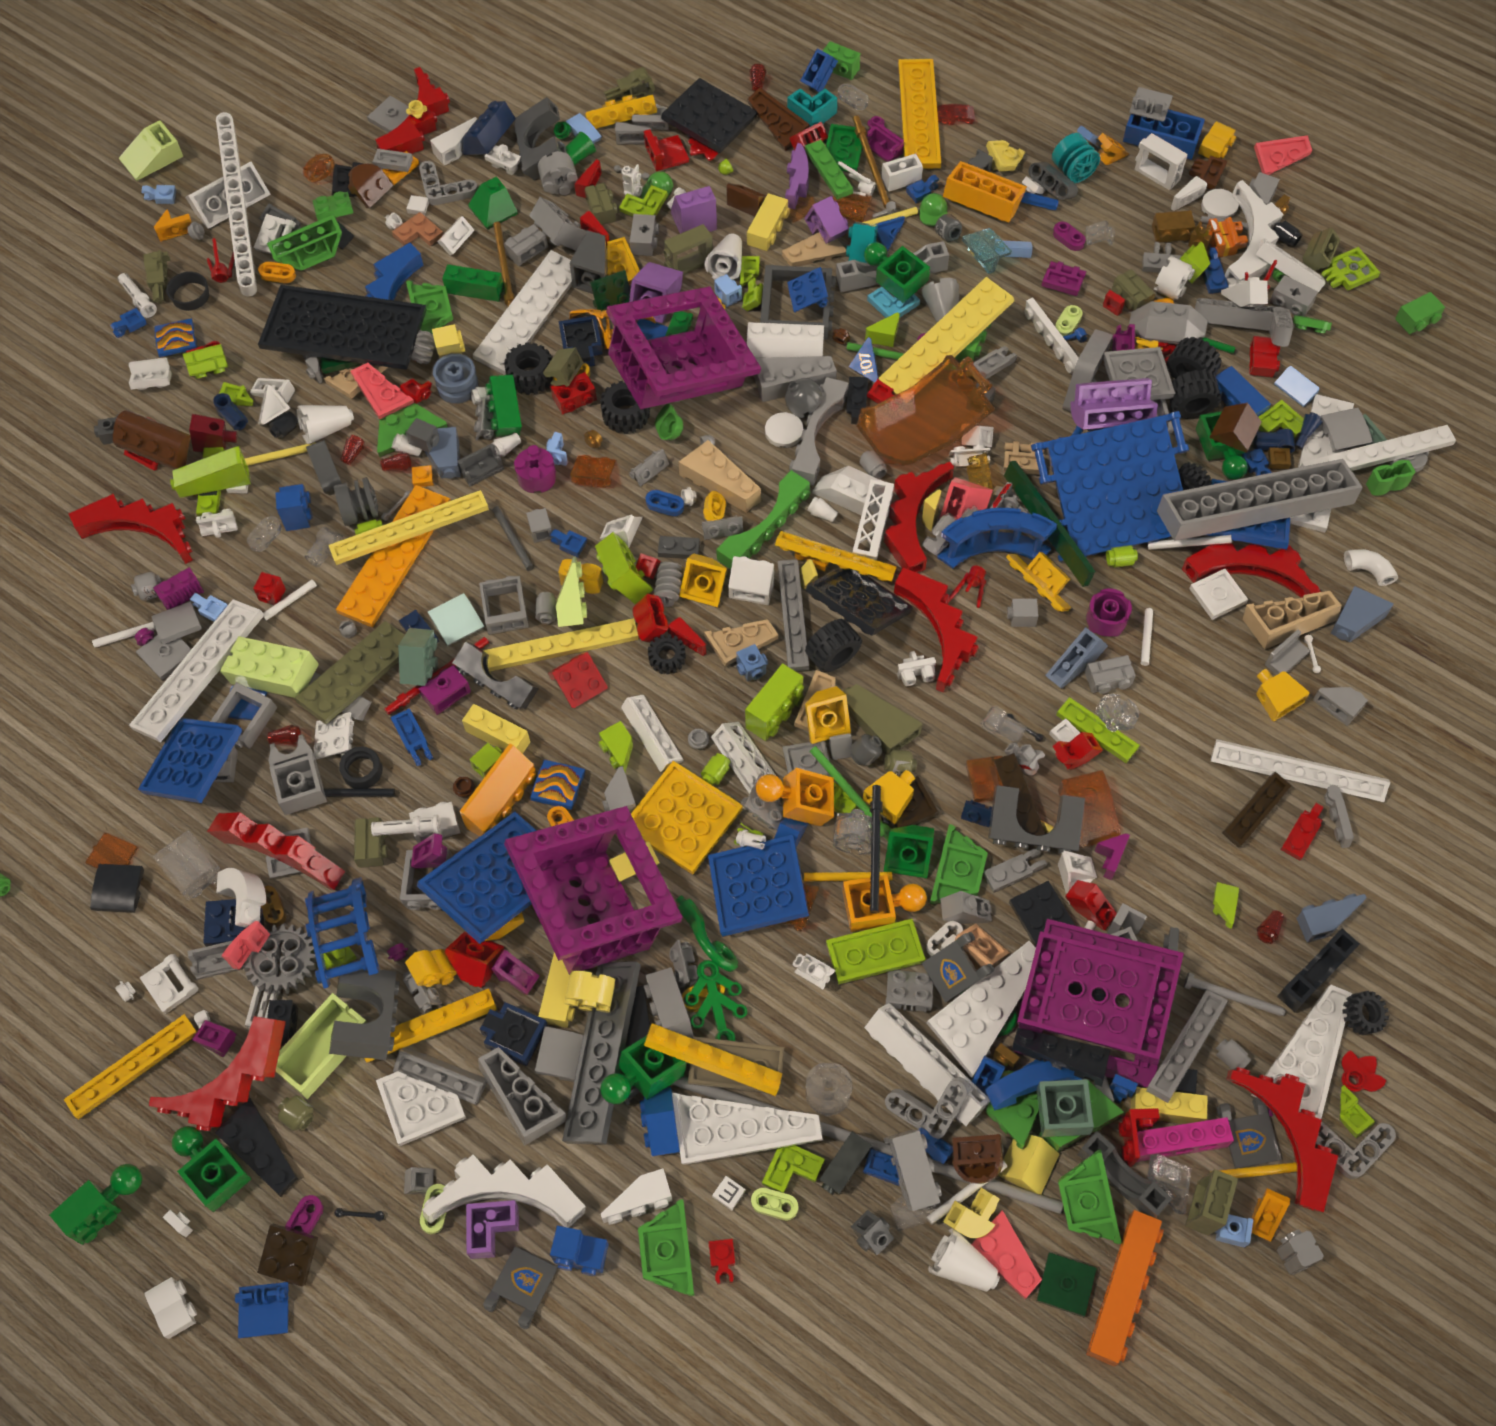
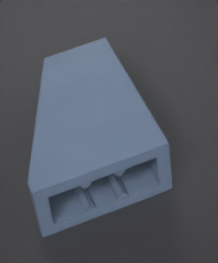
(446, 453)
(1360, 614)

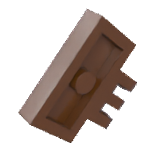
(1209, 170)

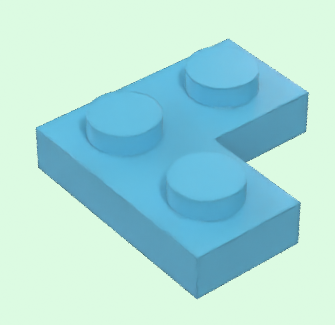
(889, 305)

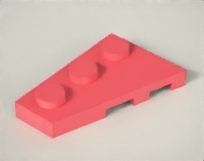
(1281, 153)
(379, 392)
(1008, 1255)

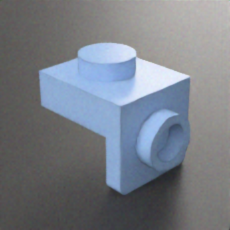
(554, 447)

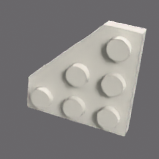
(417, 1107)

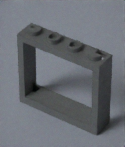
(788, 273)

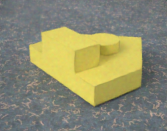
(1004, 157)

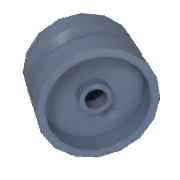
(455, 378)

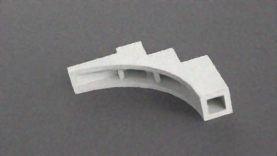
(1261, 221)
(475, 1183)

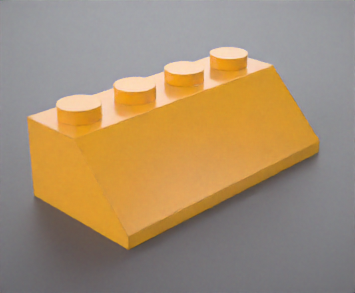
(984, 191)
(498, 791)

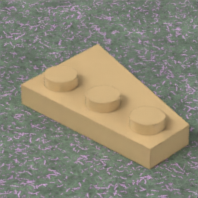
(812, 249)
(819, 682)

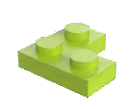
(648, 206)
(1281, 416)
(789, 1161)

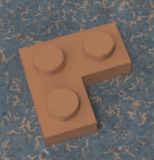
(418, 227)

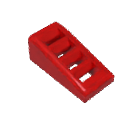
(799, 138)
(588, 178)
(590, 223)
(687, 635)

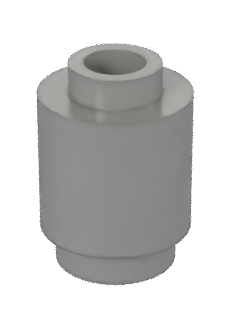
(873, 464)
(546, 607)
(1232, 1054)

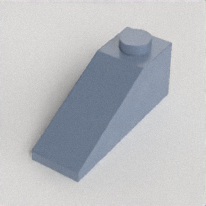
(1083, 650)

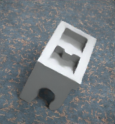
(209, 962)

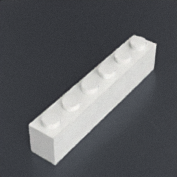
(923, 1060)

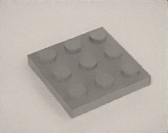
(1138, 365)

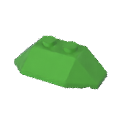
(308, 244)

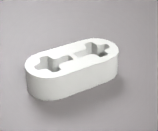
(941, 935)

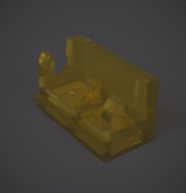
(979, 472)

